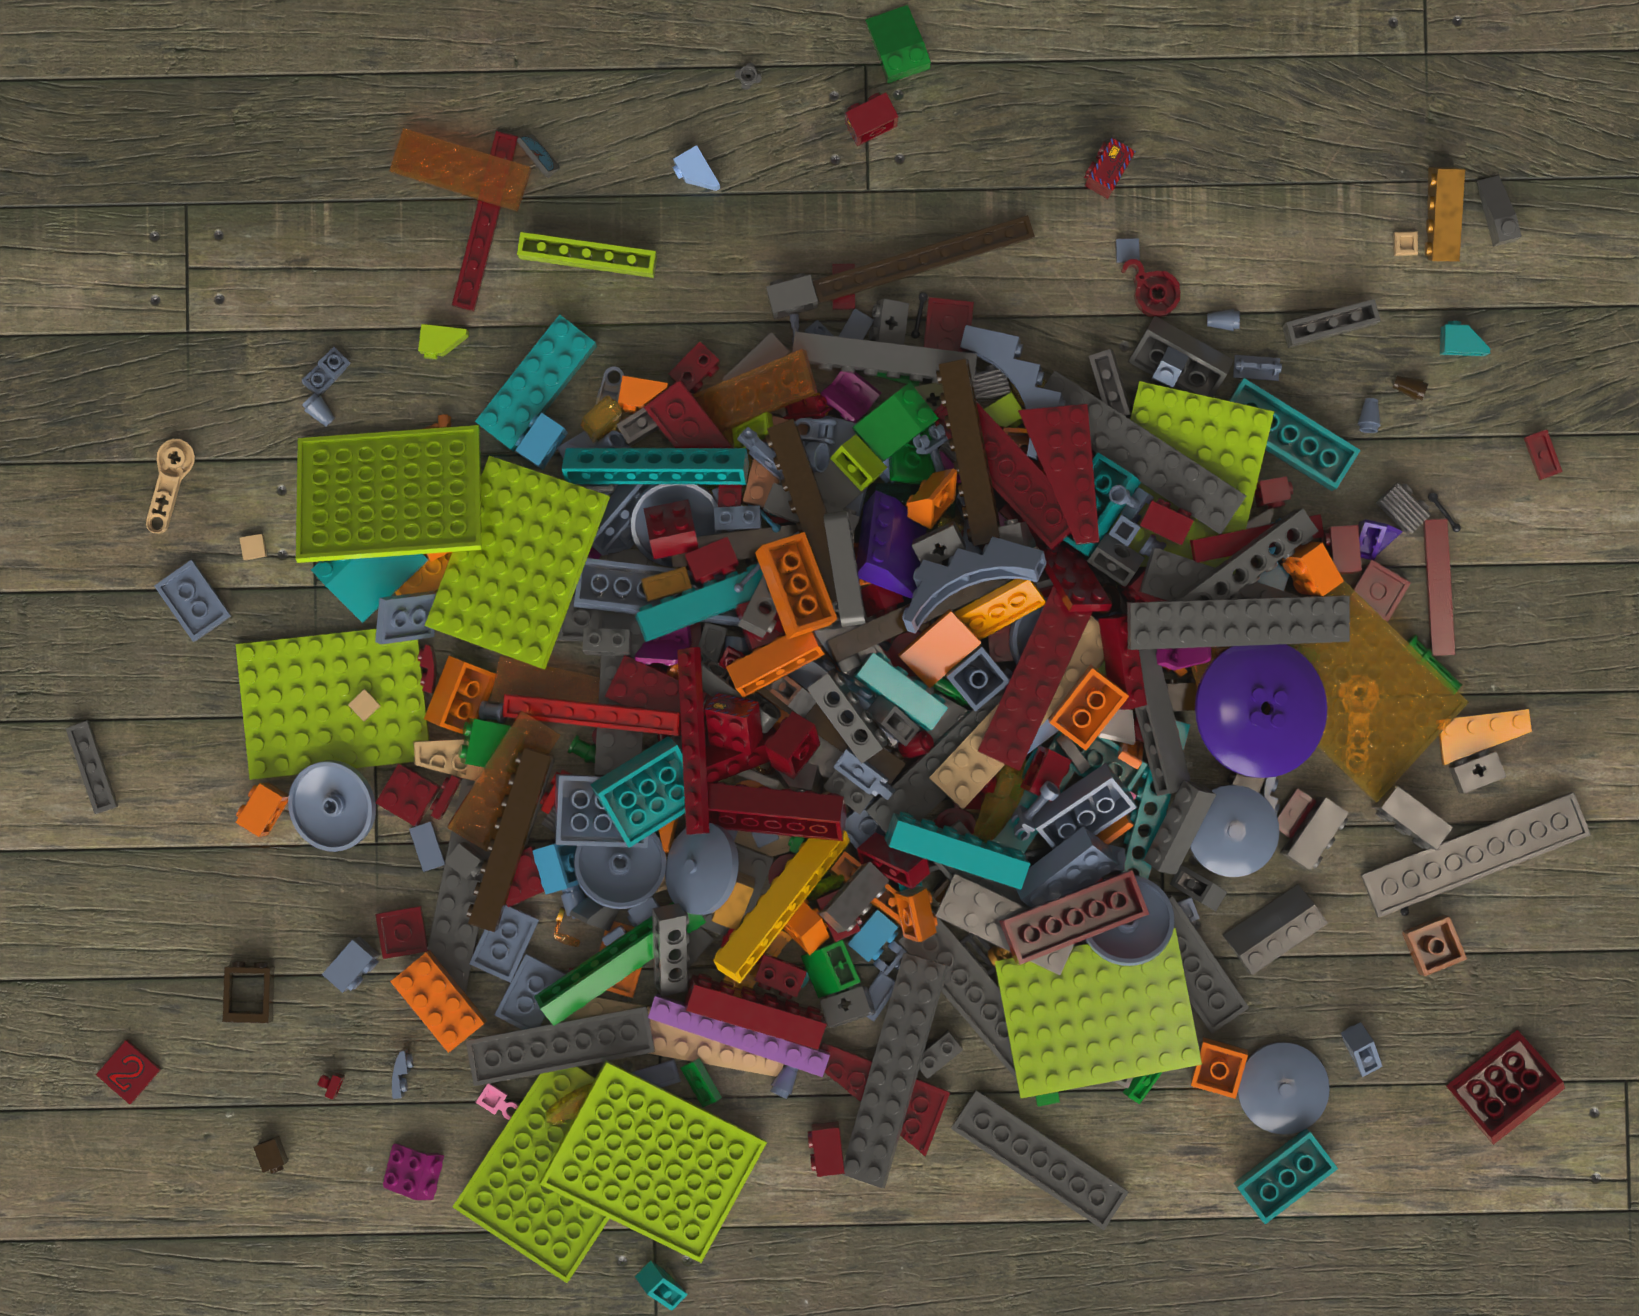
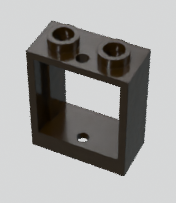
(249, 1016)

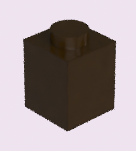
(271, 1155)

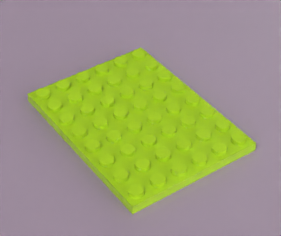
(1213, 433)
(388, 494)
(529, 563)
(300, 696)
(1096, 1020)
(653, 1162)
(506, 1187)

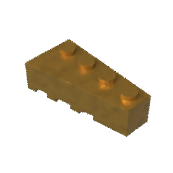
(1444, 213)

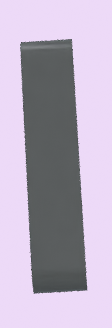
(844, 568)
(717, 680)

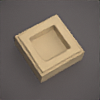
(1405, 243)
(253, 547)
(364, 705)

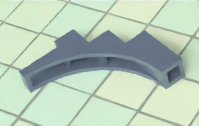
(1002, 352)
(998, 561)

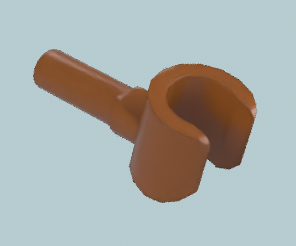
(443, 421)

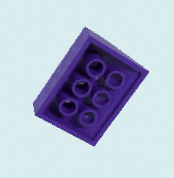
(885, 545)

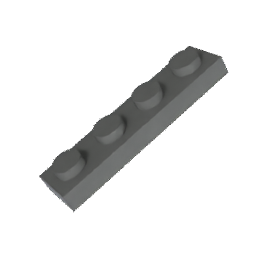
(91, 767)

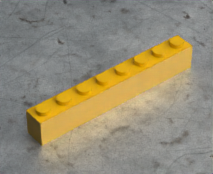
(777, 906)

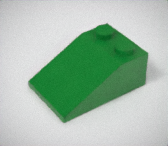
(898, 44)
(895, 422)

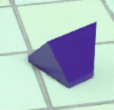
(1375, 537)

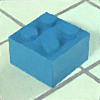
(541, 440)
(556, 867)

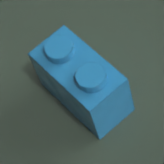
(873, 936)

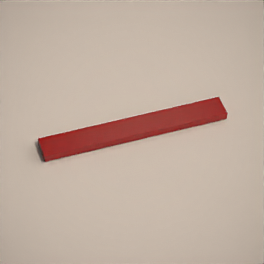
(593, 714)

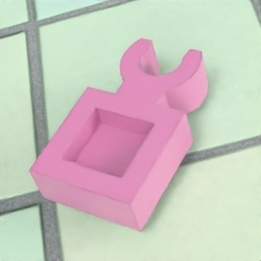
(494, 1099)

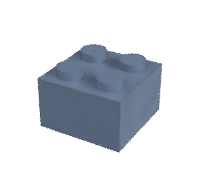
(351, 964)

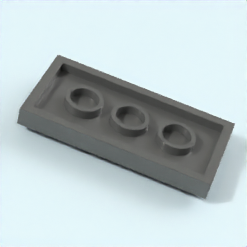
(752, 864)

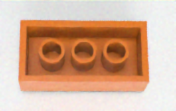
(796, 585)
(438, 1001)

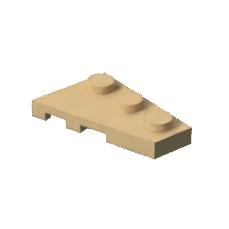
(443, 757)

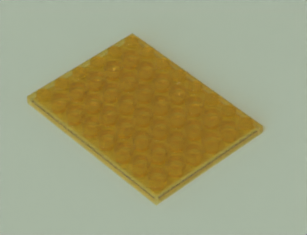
(1379, 698)

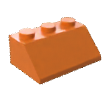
(459, 694)
(1088, 707)

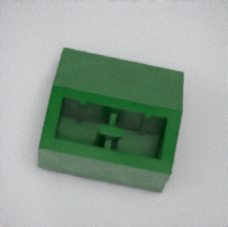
(831, 968)

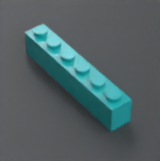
(696, 604)

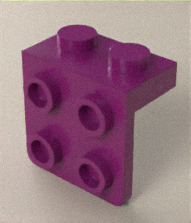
(851, 395)
(664, 648)
(1182, 657)
(413, 1172)

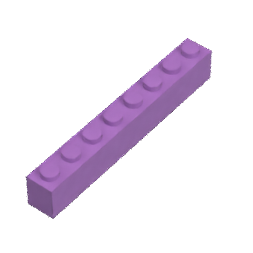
(776, 1049)

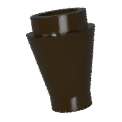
(1411, 387)

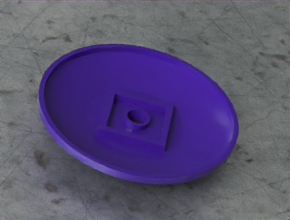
(1232, 717)

